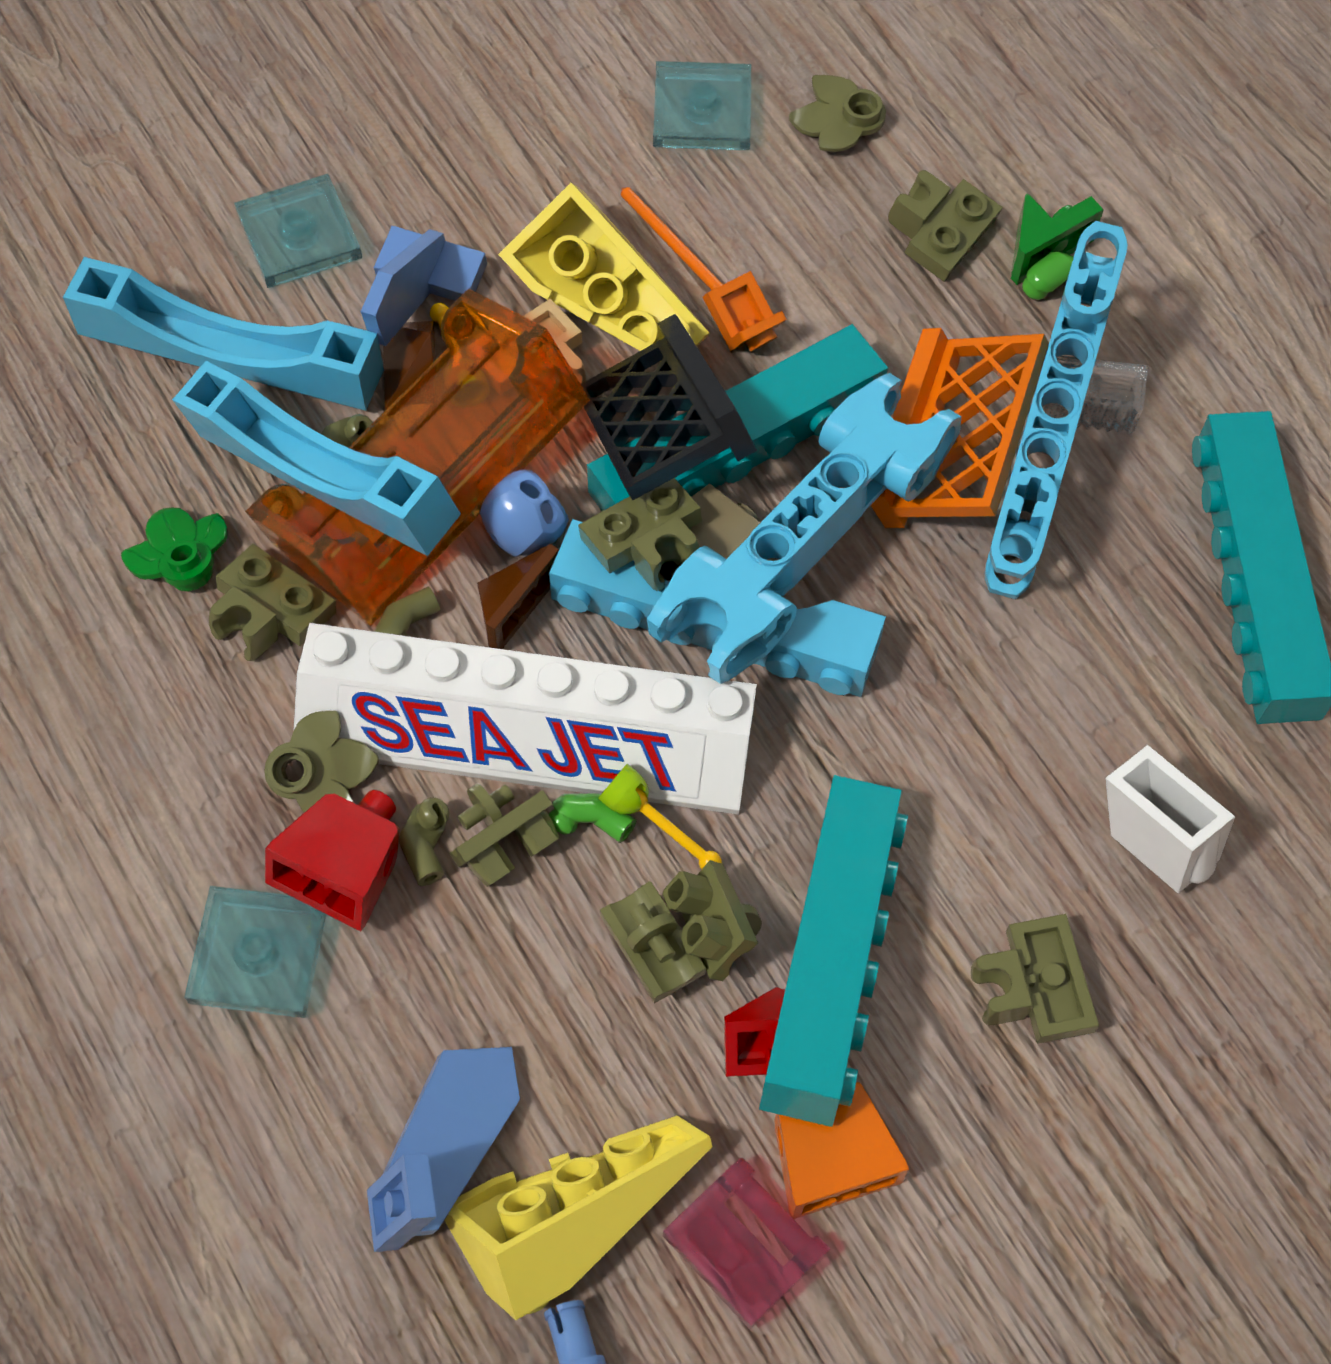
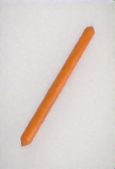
(670, 238)

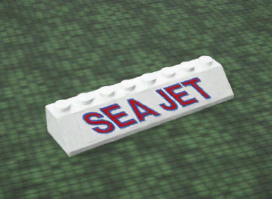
(530, 716)

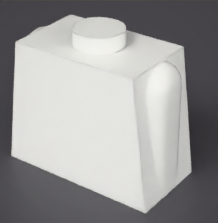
(1166, 819)

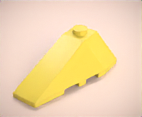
(595, 272)

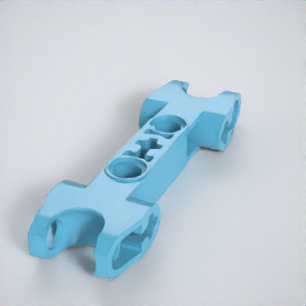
(746, 589)

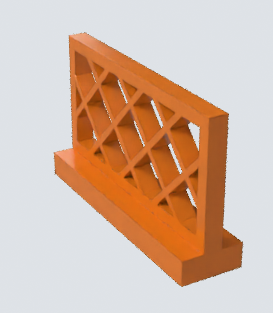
(932, 384)

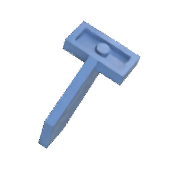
(410, 270)
(442, 1143)

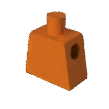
(837, 1162)

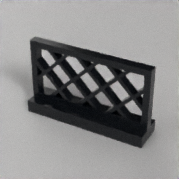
(693, 391)

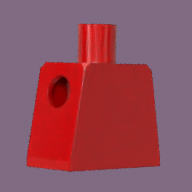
(337, 856)

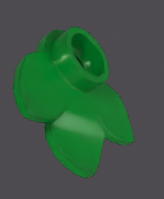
(177, 548)

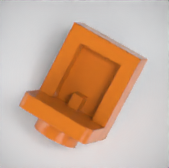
(743, 313)

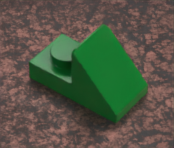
(1041, 234)

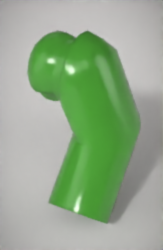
(1047, 275)
(587, 808)

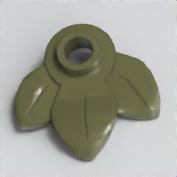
(839, 113)
(328, 761)

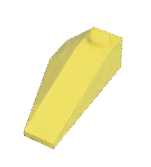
(550, 1229)

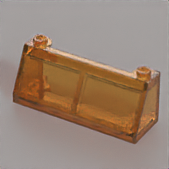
(465, 419)

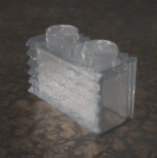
(1112, 398)

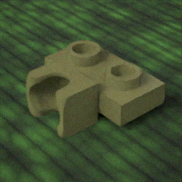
(942, 223)
(645, 531)
(265, 600)
(1039, 980)

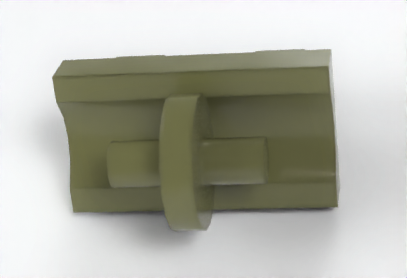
(527, 820)
(716, 921)
(652, 942)

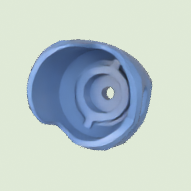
(523, 514)

